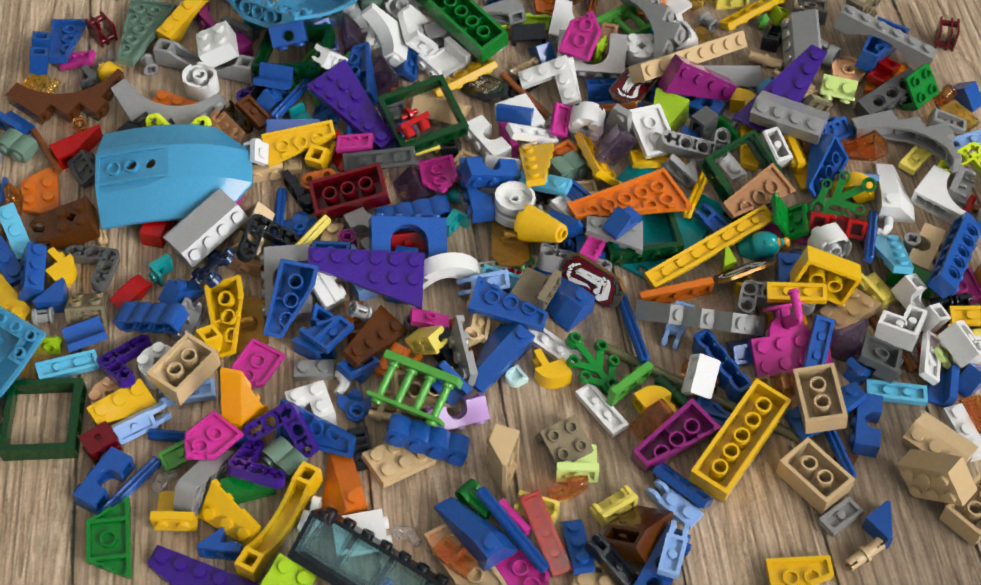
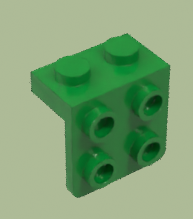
(921, 87)
(792, 220)

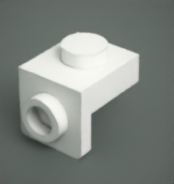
(258, 151)

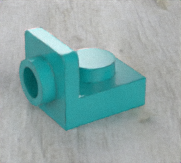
(298, 112)
(455, 219)
(160, 267)

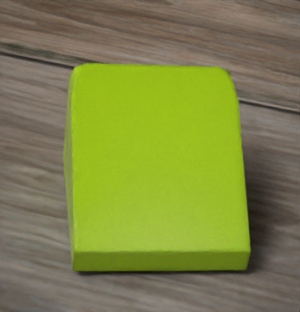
(778, 14)
(727, 260)

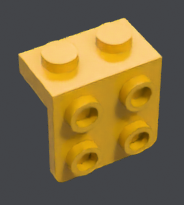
(169, 520)

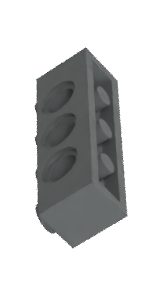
(879, 96)

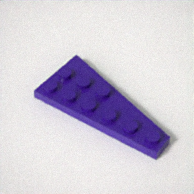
(790, 83)
(348, 100)
(381, 272)
(184, 570)

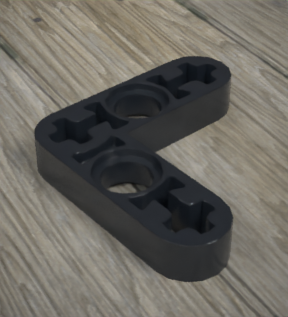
(259, 232)

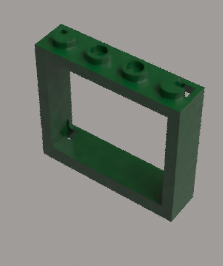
(301, 69)
(432, 139)
(715, 175)
(650, 252)
(45, 450)

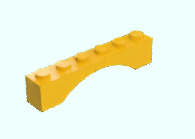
(178, 22)
(263, 548)

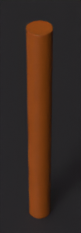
(520, 90)
(46, 151)

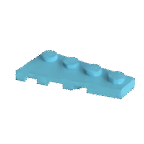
(893, 253)

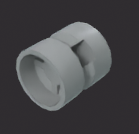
(833, 53)

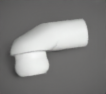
(888, 226)
(343, 385)

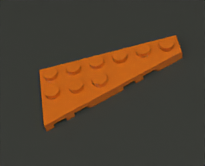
(645, 194)

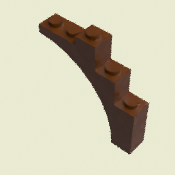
(68, 106)

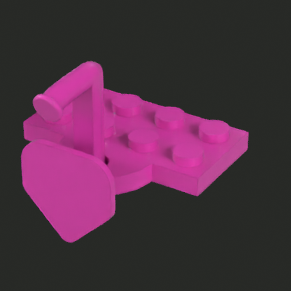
(785, 340)

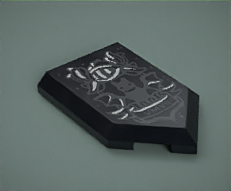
(486, 88)

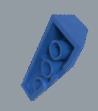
(362, 66)
(825, 162)
(290, 292)
(500, 353)
(476, 534)

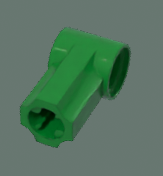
(467, 496)

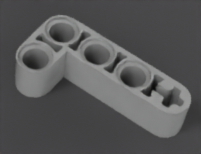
(671, 142)
(552, 258)
(758, 298)
(197, 481)

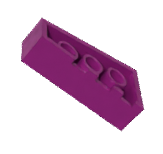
(694, 80)
(678, 434)

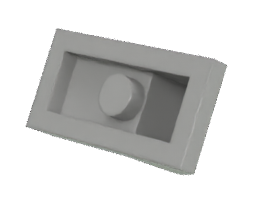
(682, 172)

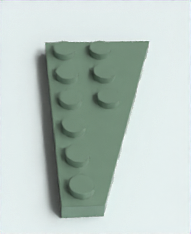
(141, 27)

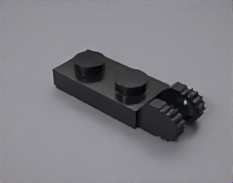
(298, 193)
(611, 560)

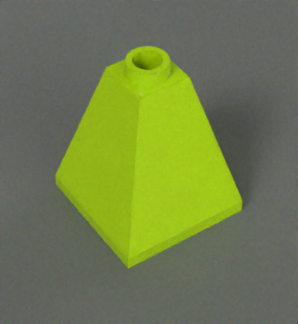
(674, 107)

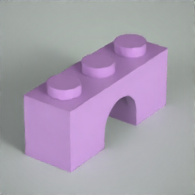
(473, 412)

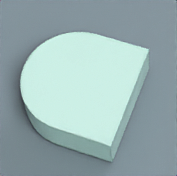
(515, 377)

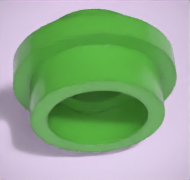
(762, 21)

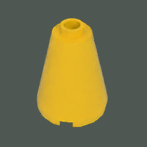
(538, 226)

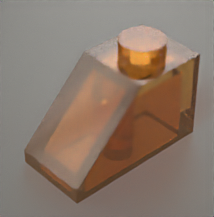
(867, 147)

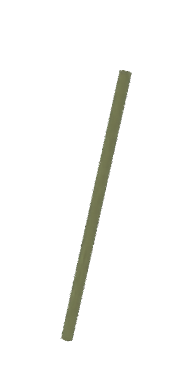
(676, 380)

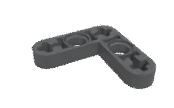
(80, 255)

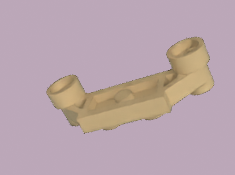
(478, 327)

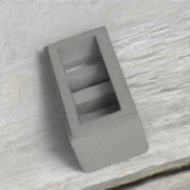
(939, 116)

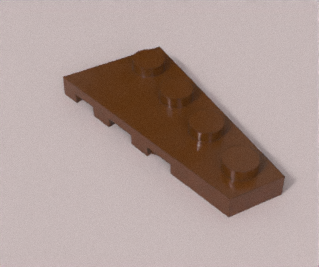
(374, 337)

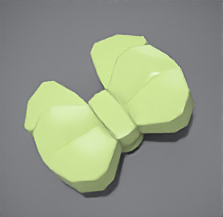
(944, 356)

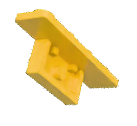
(799, 163)

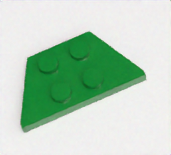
(110, 539)

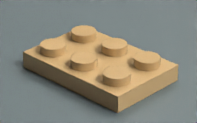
(857, 308)
(394, 463)

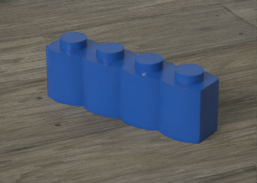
(433, 206)
(151, 317)
(729, 373)
(431, 441)

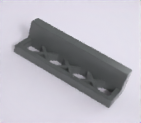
(387, 158)

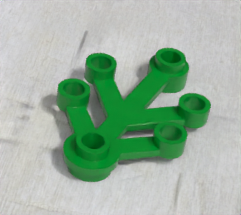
(840, 198)
(574, 342)

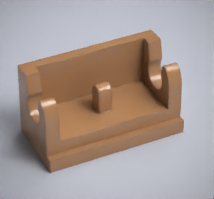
(227, 125)

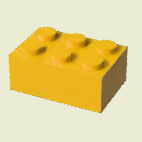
(822, 267)

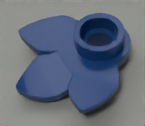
(300, 223)
(354, 403)

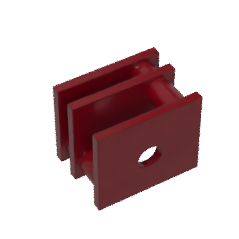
(95, 30)
(952, 34)
(98, 441)

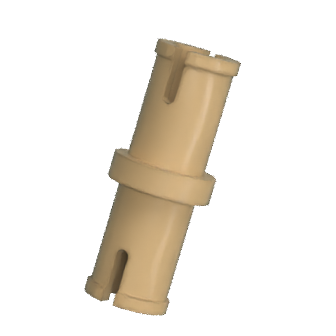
(765, 60)
(864, 554)

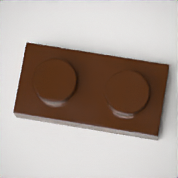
(253, 112)

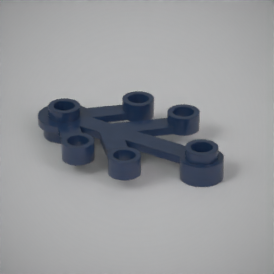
(209, 270)

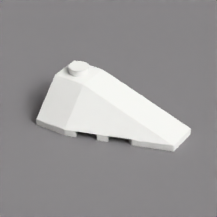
(891, 196)

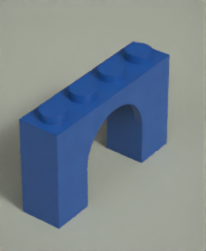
(430, 228)

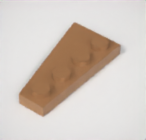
(758, 192)

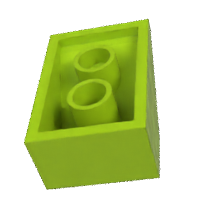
(287, 572)

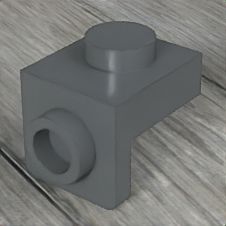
(90, 77)

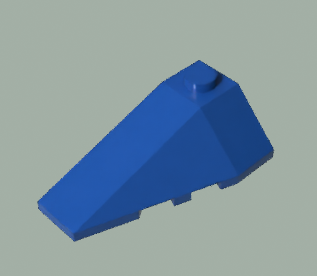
(569, 304)

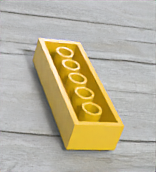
(739, 440)

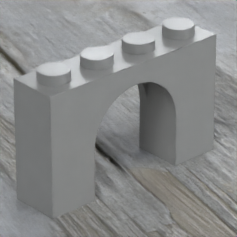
(612, 65)
(271, 261)

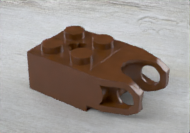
(67, 225)

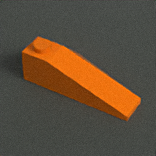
(343, 486)

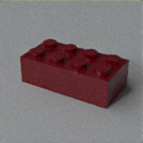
(349, 191)

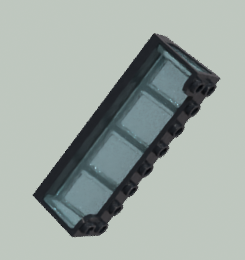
(354, 556)

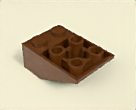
(637, 532)

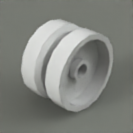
(511, 199)

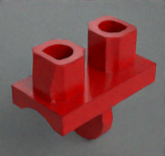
(406, 127)

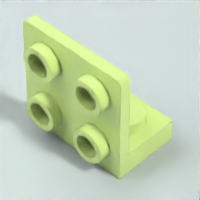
(838, 88)
(582, 467)

